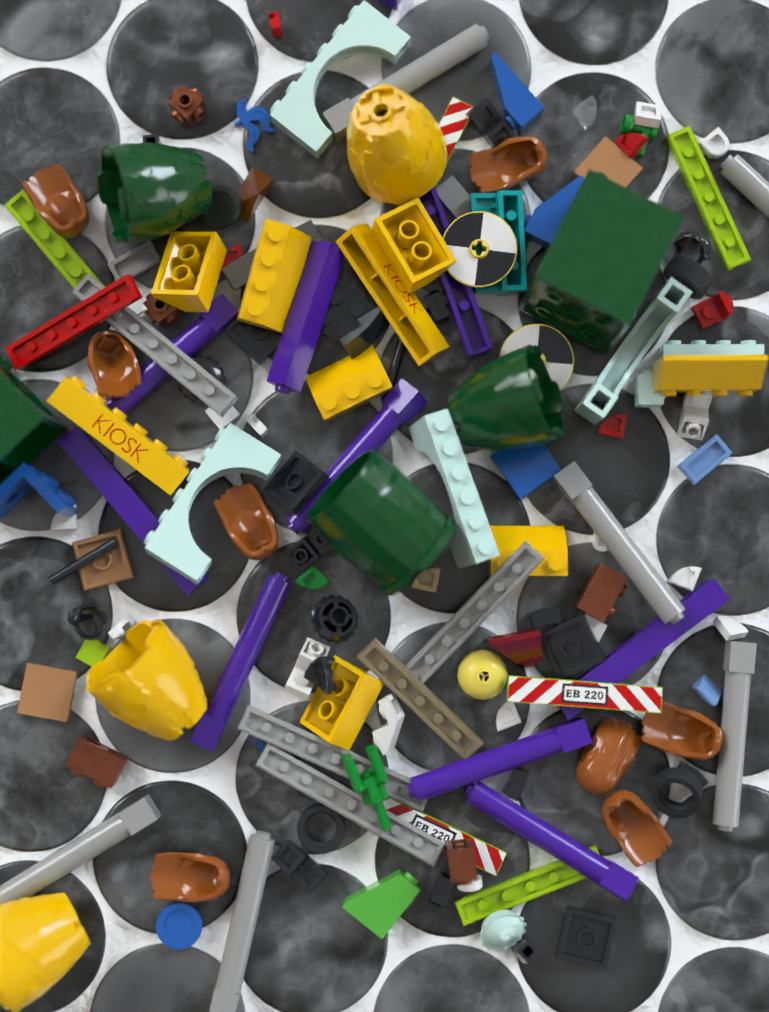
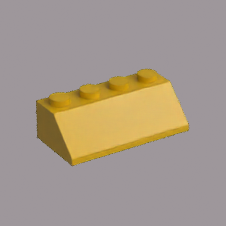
(274, 276)
(709, 374)

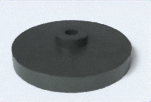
(224, 207)

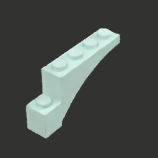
(643, 382)

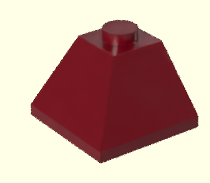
(520, 646)

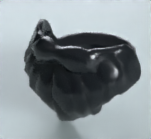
(682, 239)
(85, 612)
(321, 674)

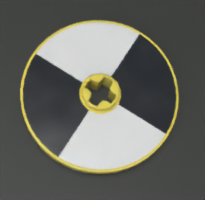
(494, 236)
(555, 349)

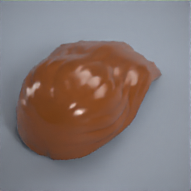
(507, 164)
(58, 201)
(113, 364)
(248, 521)
(682, 732)
(608, 756)
(634, 827)
(188, 877)

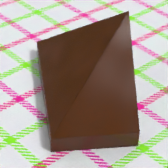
(253, 191)

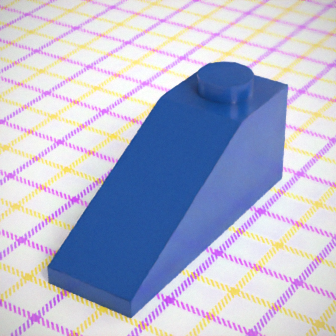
(516, 101)
(548, 216)

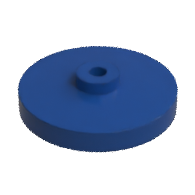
(179, 925)

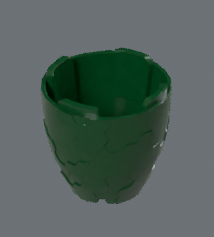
(151, 189)
(509, 404)

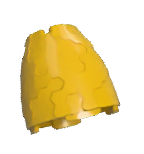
(394, 146)
(150, 682)
(37, 946)

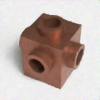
(183, 112)
(164, 316)

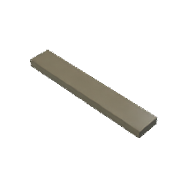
(420, 699)

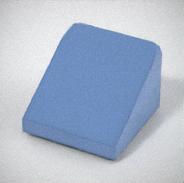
(707, 690)

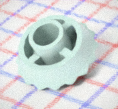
(502, 930)

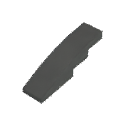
(238, 271)

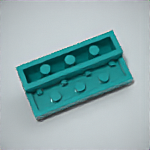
(509, 207)

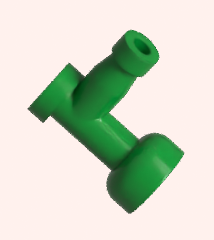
(628, 126)

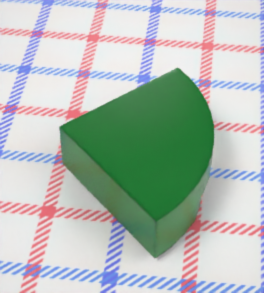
(312, 579)

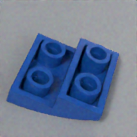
(526, 468)

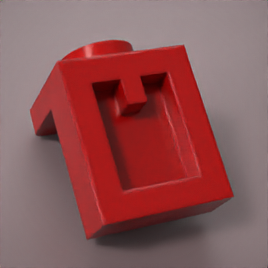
(713, 310)

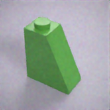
(383, 901)

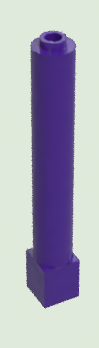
(189, 341)
(400, 406)
(239, 666)
(557, 739)
(551, 840)

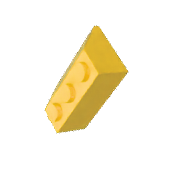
(412, 245)
(190, 270)
(348, 384)
(547, 540)
(343, 712)

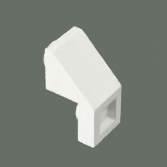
(694, 416)
(297, 684)
(387, 734)

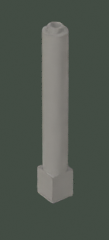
(414, 74)
(747, 181)
(631, 559)
(738, 667)
(81, 850)
(243, 923)

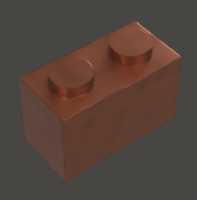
(601, 592)
(96, 762)
(461, 861)

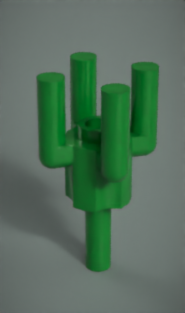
(370, 783)

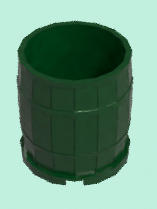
(381, 522)

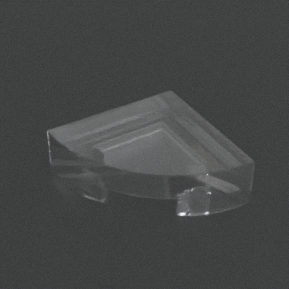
(586, 112)

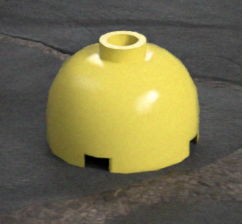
(473, 665)

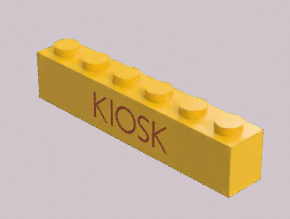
(400, 308)
(118, 434)

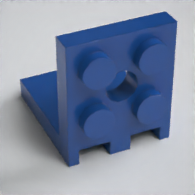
(27, 478)

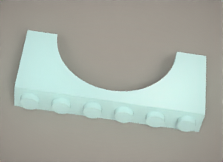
(362, 33)
(635, 345)
(438, 439)
(232, 454)

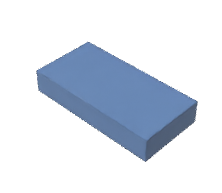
(704, 459)

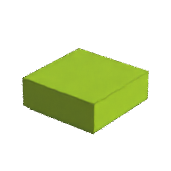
(93, 652)

